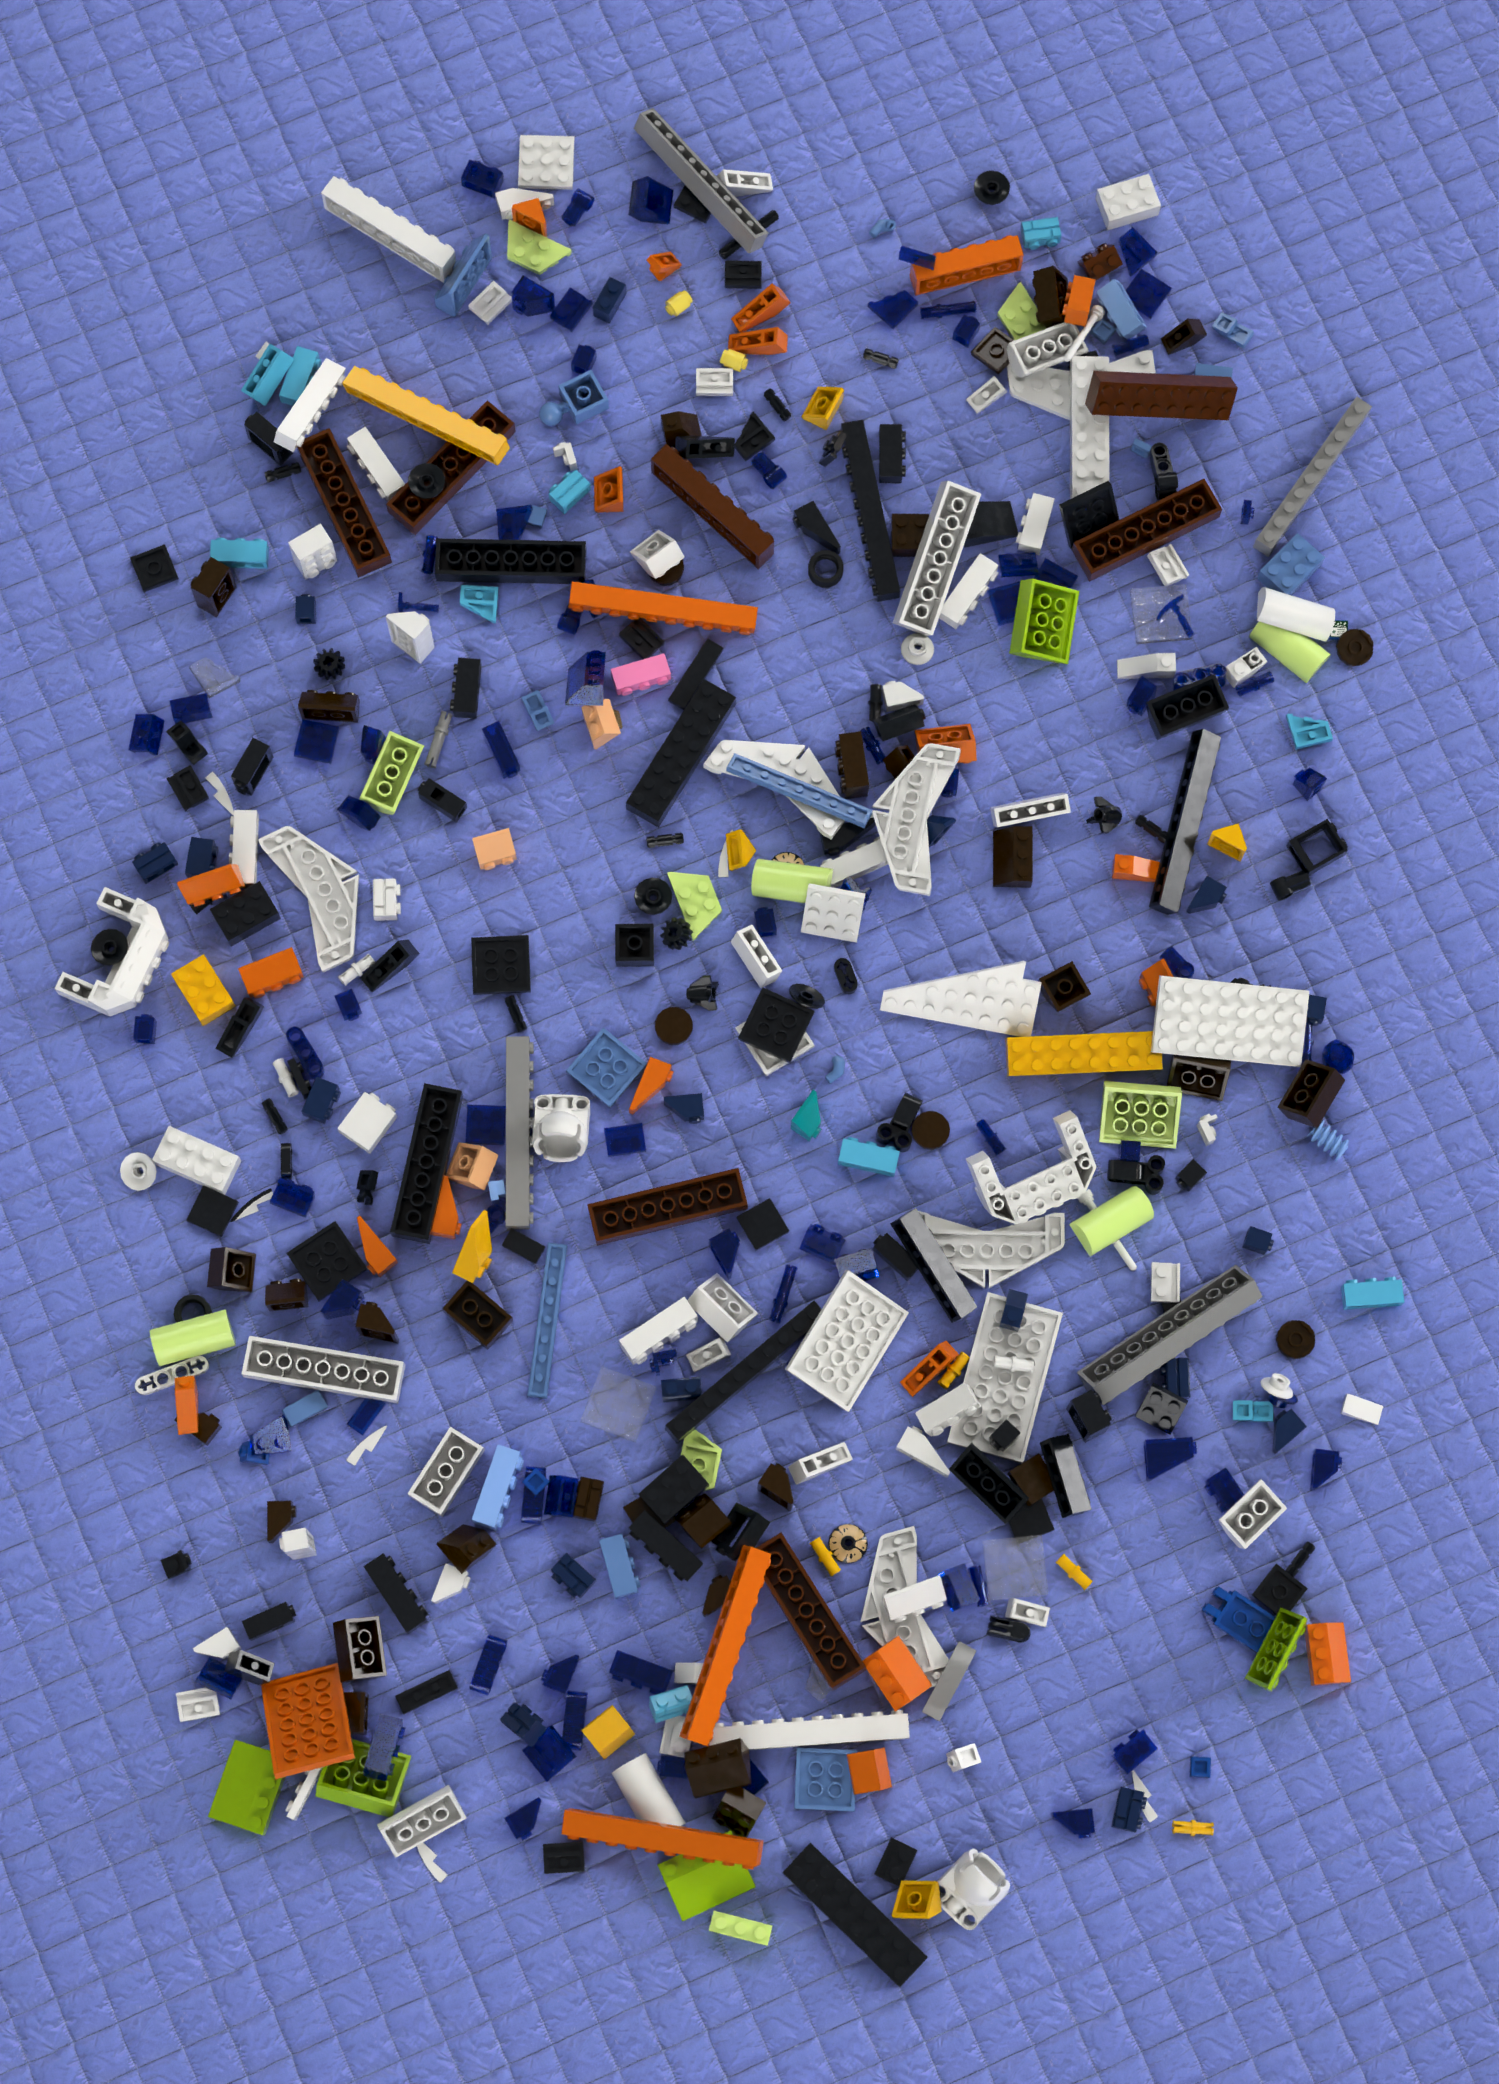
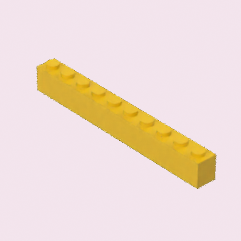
(426, 415)

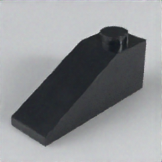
(704, 446)
(814, 525)
(845, 837)
(390, 964)

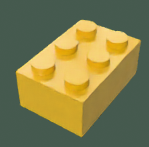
(203, 990)

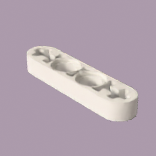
(171, 1373)

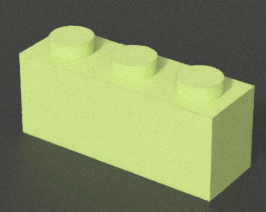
(740, 1928)

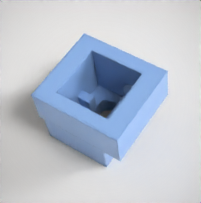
(497, 1190)

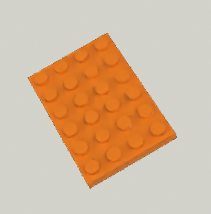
(307, 1721)

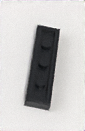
(695, 674)

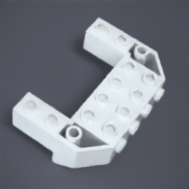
(131, 975)
(1043, 1190)

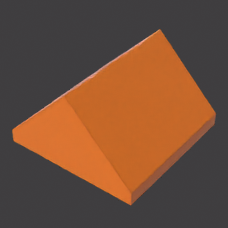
(530, 215)
(609, 491)
(869, 1771)

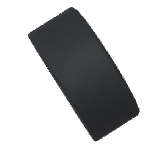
(825, 582)
(189, 1299)

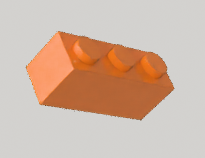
(1078, 300)

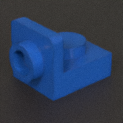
(246, 1455)

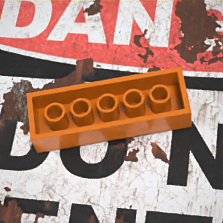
(968, 265)

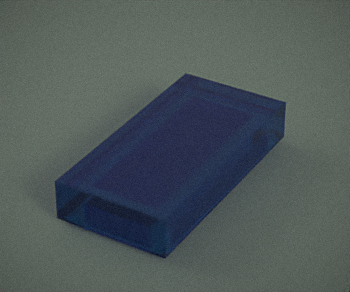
(917, 257)
(365, 1415)

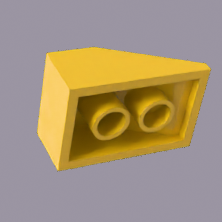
(475, 1251)

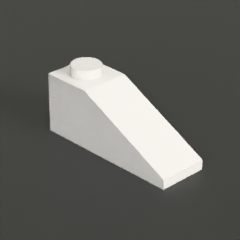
(745, 183)
(1149, 666)
(918, 1447)
(819, 1463)

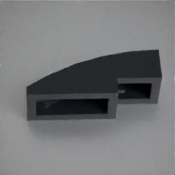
(239, 1027)

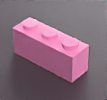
(641, 674)

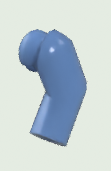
(882, 226)
(838, 1069)

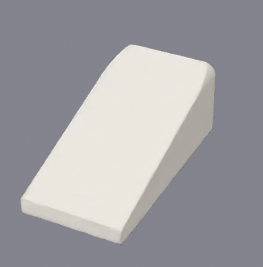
(986, 395)
(708, 1354)
(1361, 1409)
(1027, 1612)

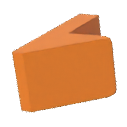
(663, 264)

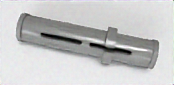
(441, 731)

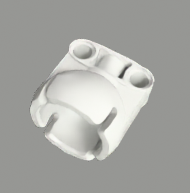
(561, 1126)
(972, 1888)

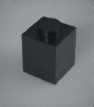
(1190, 1176)
(1004, 1436)

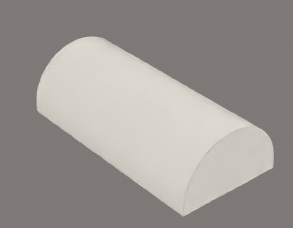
(1043, 349)
(1295, 614)
(646, 1792)
(421, 1821)

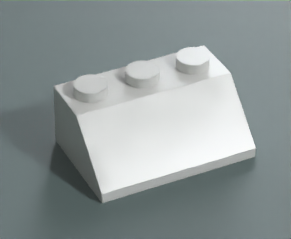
(722, 1307)
(1252, 1515)
(914, 1599)

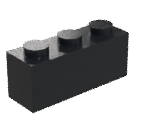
(891, 453)
(466, 688)

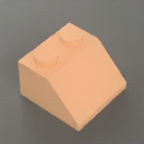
(600, 723)
(494, 849)
(472, 1165)

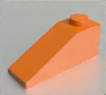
(761, 308)
(762, 342)
(1134, 868)
(652, 1081)
(446, 1218)
(376, 1253)
(929, 1368)
(186, 1404)

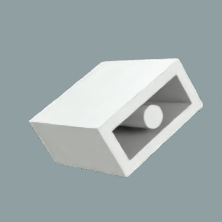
(367, 1122)

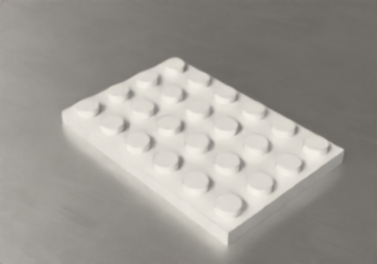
(847, 1340)

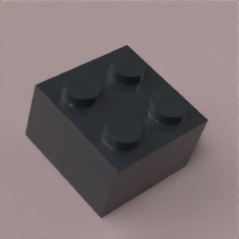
(634, 945)

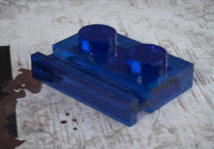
(570, 309)
(1018, 564)
(1055, 574)
(625, 1139)
(214, 1678)

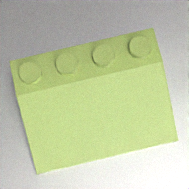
(1140, 1114)

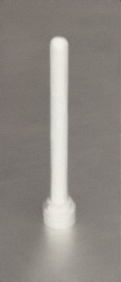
(1095, 314)
(1087, 1199)

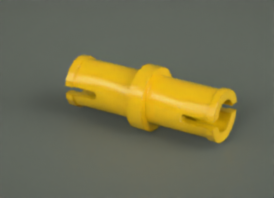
(953, 1370)
(825, 1556)
(1074, 1571)
(1193, 1827)

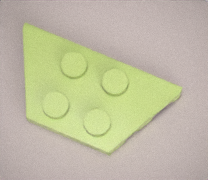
(533, 249)
(1019, 314)
(695, 899)
(703, 1456)

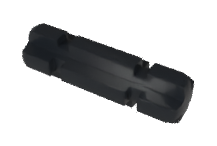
(880, 358)
(777, 404)
(282, 472)
(1151, 828)
(665, 840)
(515, 1013)
(274, 1116)
(1300, 1558)

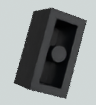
(249, 1667)

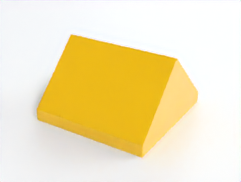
(823, 406)
(1229, 841)
(608, 1732)
(917, 1900)

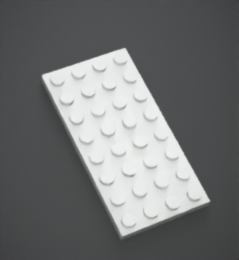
(1230, 1021)
(1003, 1392)

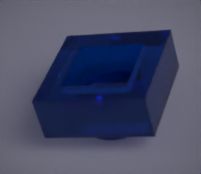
(1247, 512)

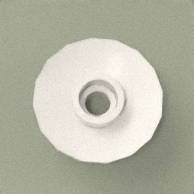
(130, 1171)

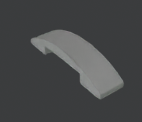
(949, 1681)

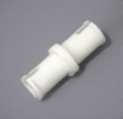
(356, 969)
(285, 1077)
(1013, 1364)

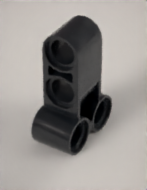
(1167, 480)
(901, 1123)
(1137, 1173)

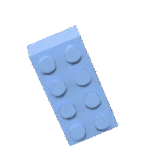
(496, 1488)

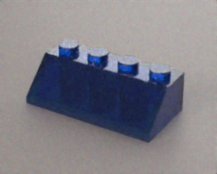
(587, 680)

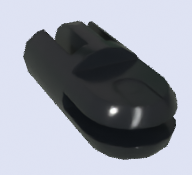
(1008, 1629)

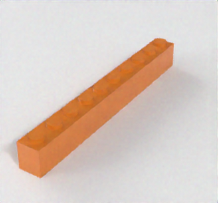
(662, 607)
(725, 1645)
(662, 1837)

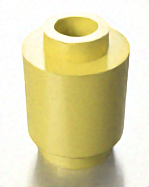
(678, 303)
(734, 360)

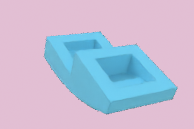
(1253, 1411)

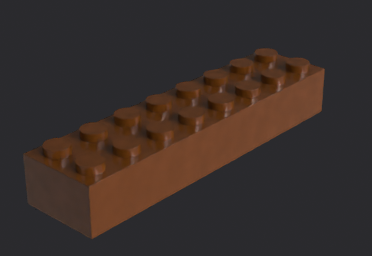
(1161, 395)
(457, 468)
(344, 503)
(712, 506)
(1146, 529)
(667, 1206)
(810, 1615)

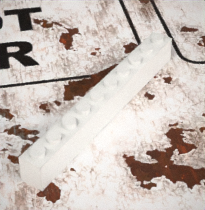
(815, 1731)

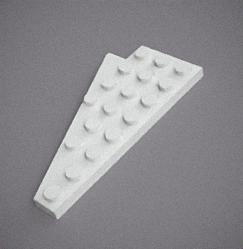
(981, 999)

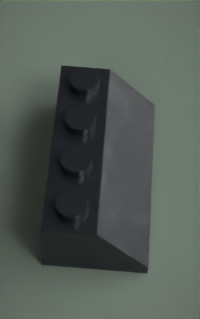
(1186, 706)
(989, 1483)

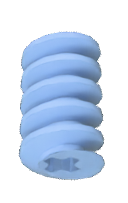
(1329, 1140)

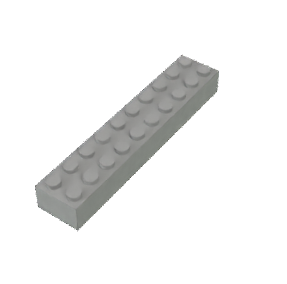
(1170, 1334)

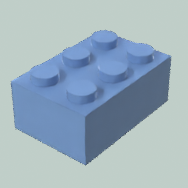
(1291, 566)

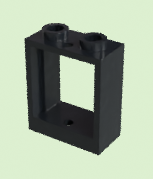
(262, 435)
(251, 767)
(1302, 858)
(749, 1536)

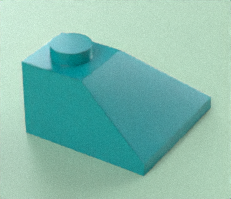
(807, 1119)

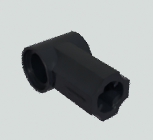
(1286, 886)

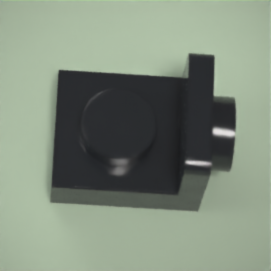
(176, 1564)

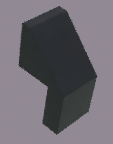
(187, 742)

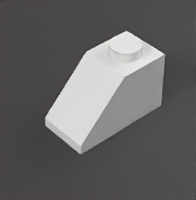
(899, 695)
(450, 1583)
(219, 1645)
(687, 1673)

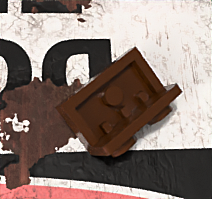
(1101, 261)

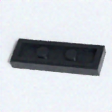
(426, 1692)

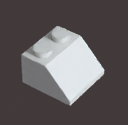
(657, 554)

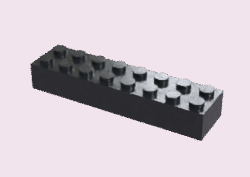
(510, 561)
(681, 753)
(426, 1163)
(855, 1915)

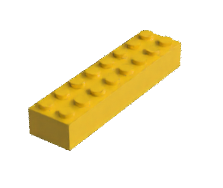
(1081, 1054)

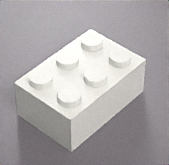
(1128, 202)
(313, 552)

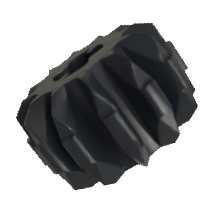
(322, 667)
(676, 933)

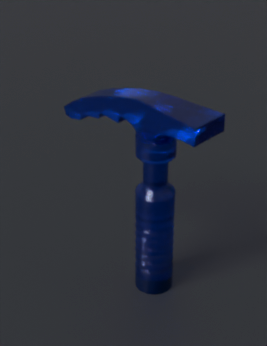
(418, 606)
(1183, 621)

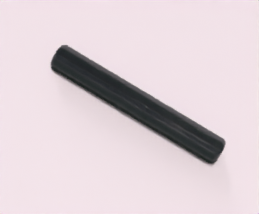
(733, 245)

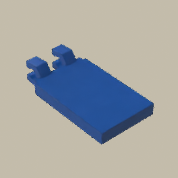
(1240, 1618)

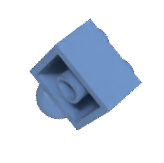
(580, 408)

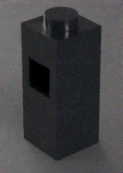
(899, 722)
(442, 799)
(895, 1256)
(269, 1620)

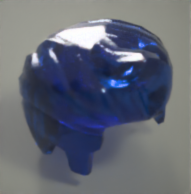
(1338, 1056)

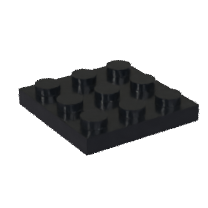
(1088, 512)
(500, 965)
(776, 1025)
(326, 1260)

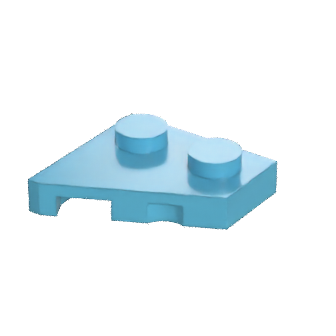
(480, 600)
(1308, 732)

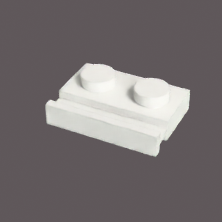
(490, 302)
(714, 381)
(1168, 565)
(1165, 1282)
(197, 1704)
(671, 1742)

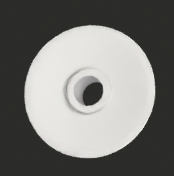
(915, 656)
(1277, 1385)

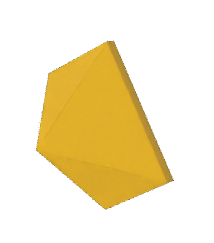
(738, 849)

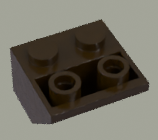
(739, 1811)

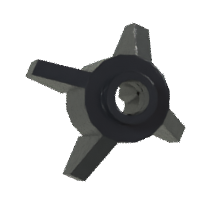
(1106, 815)
(703, 992)

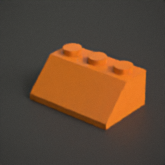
(954, 736)
(211, 885)
(271, 973)
(1150, 977)
(1327, 1653)
(896, 1673)

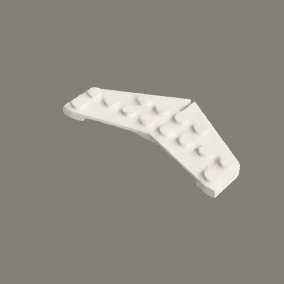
(1051, 387)
(785, 760)
(909, 806)
(320, 880)
(1000, 1250)
(892, 1570)

